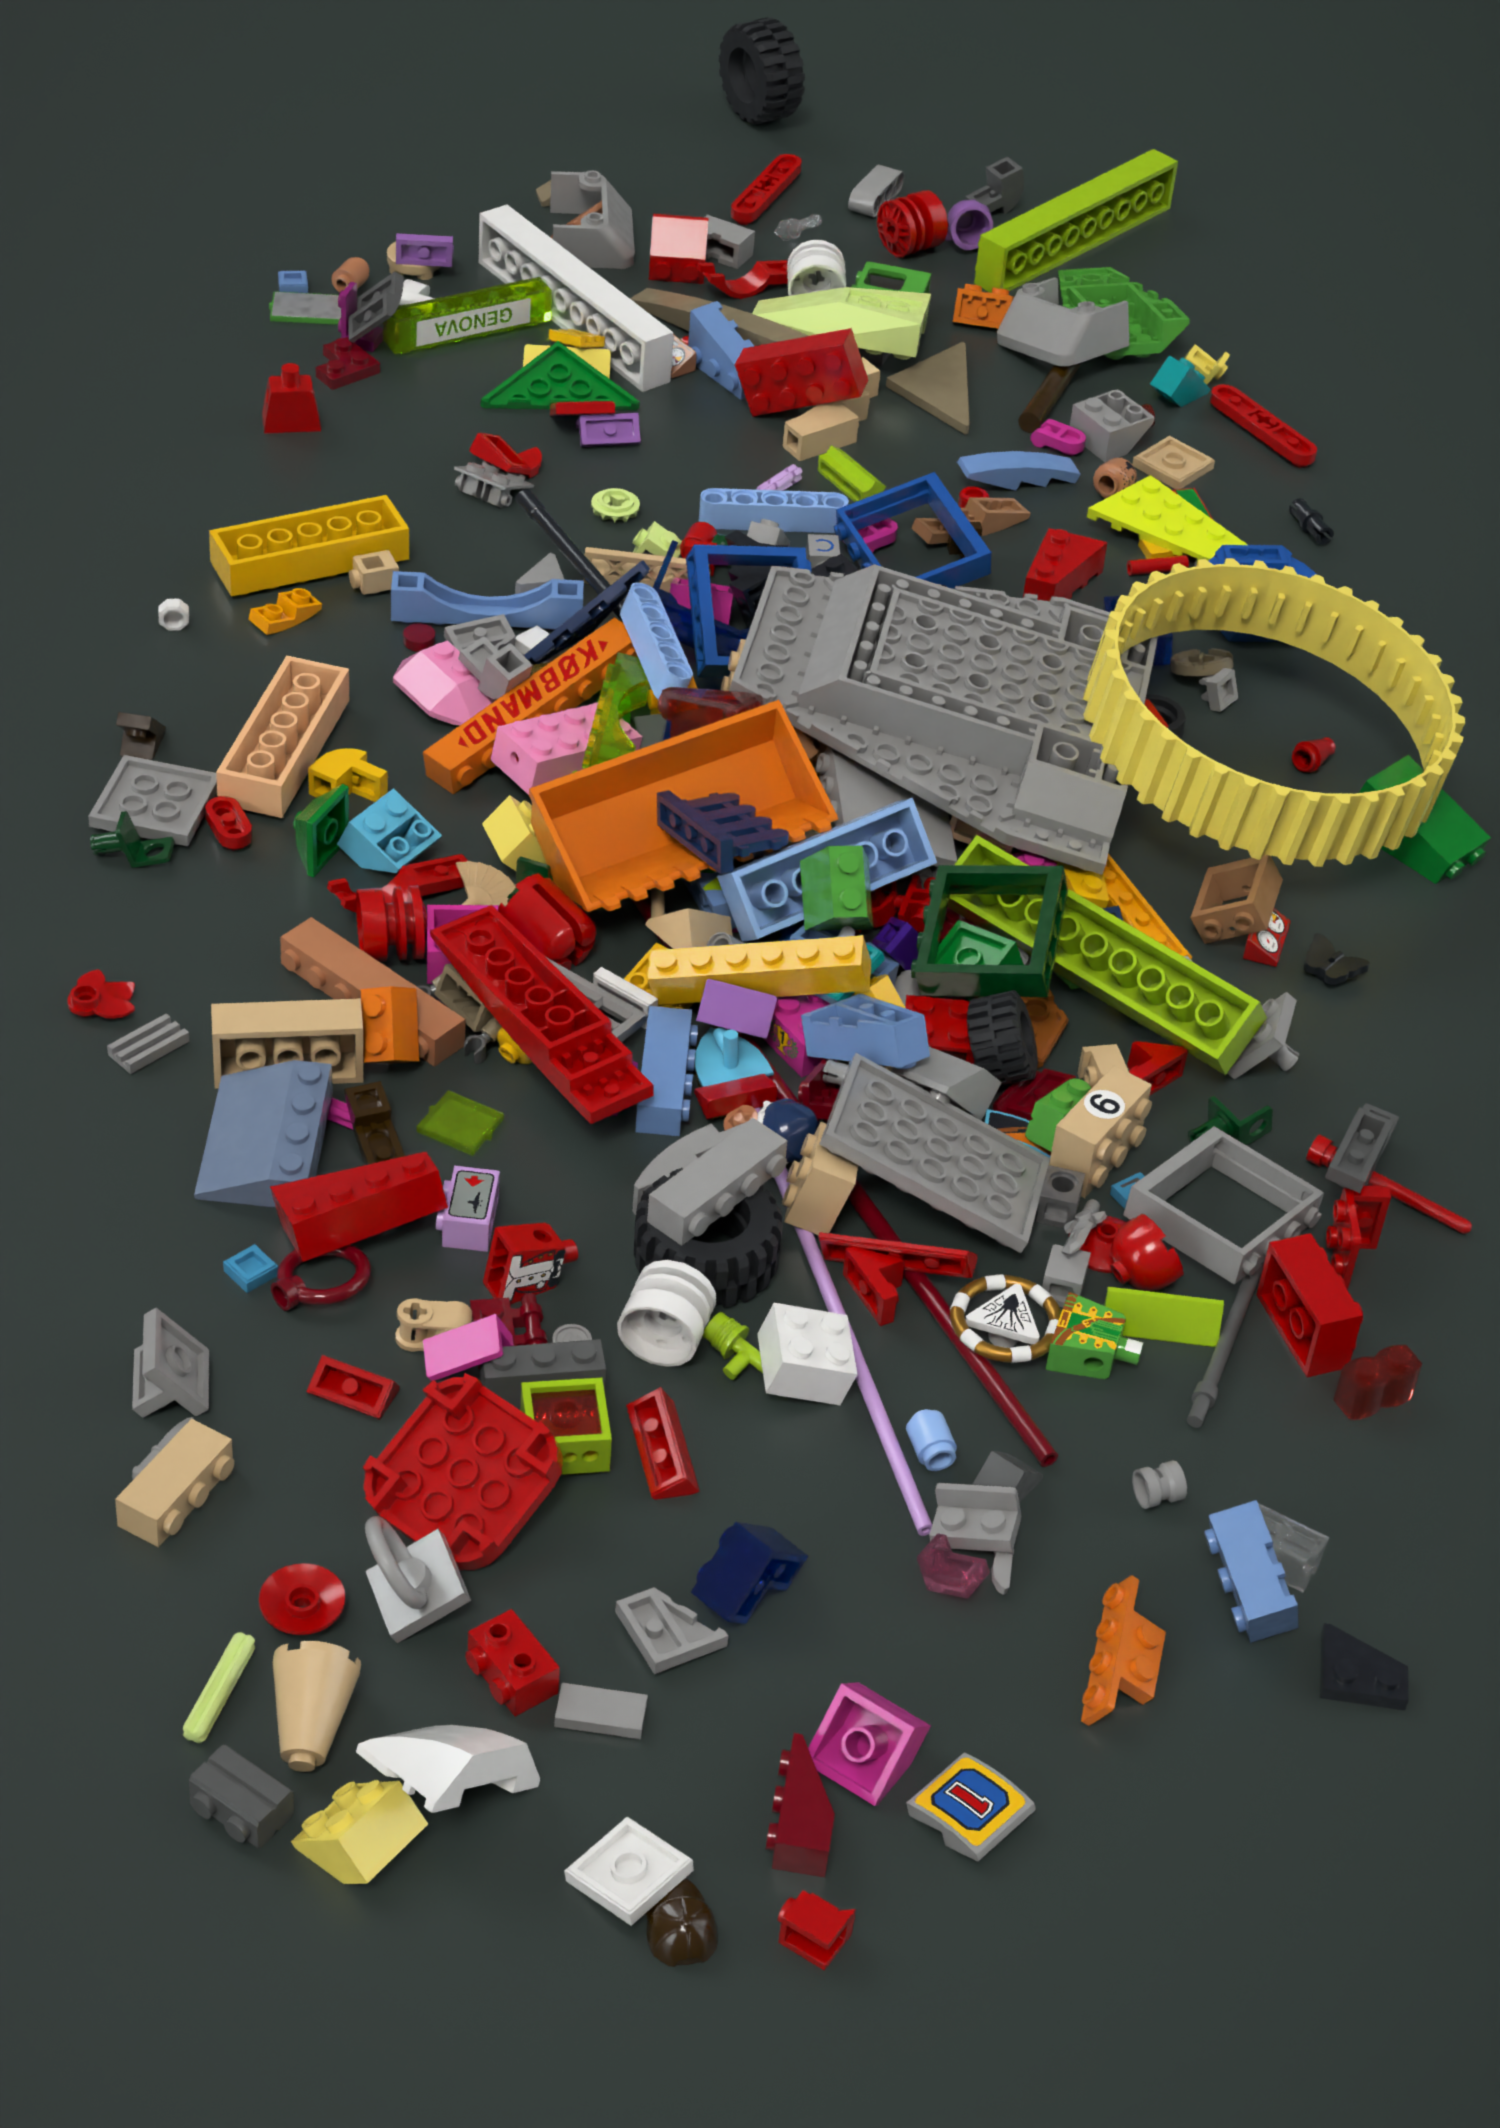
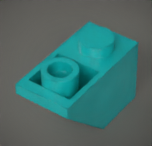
(1179, 382)

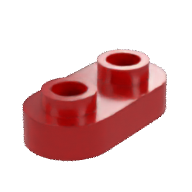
(228, 822)

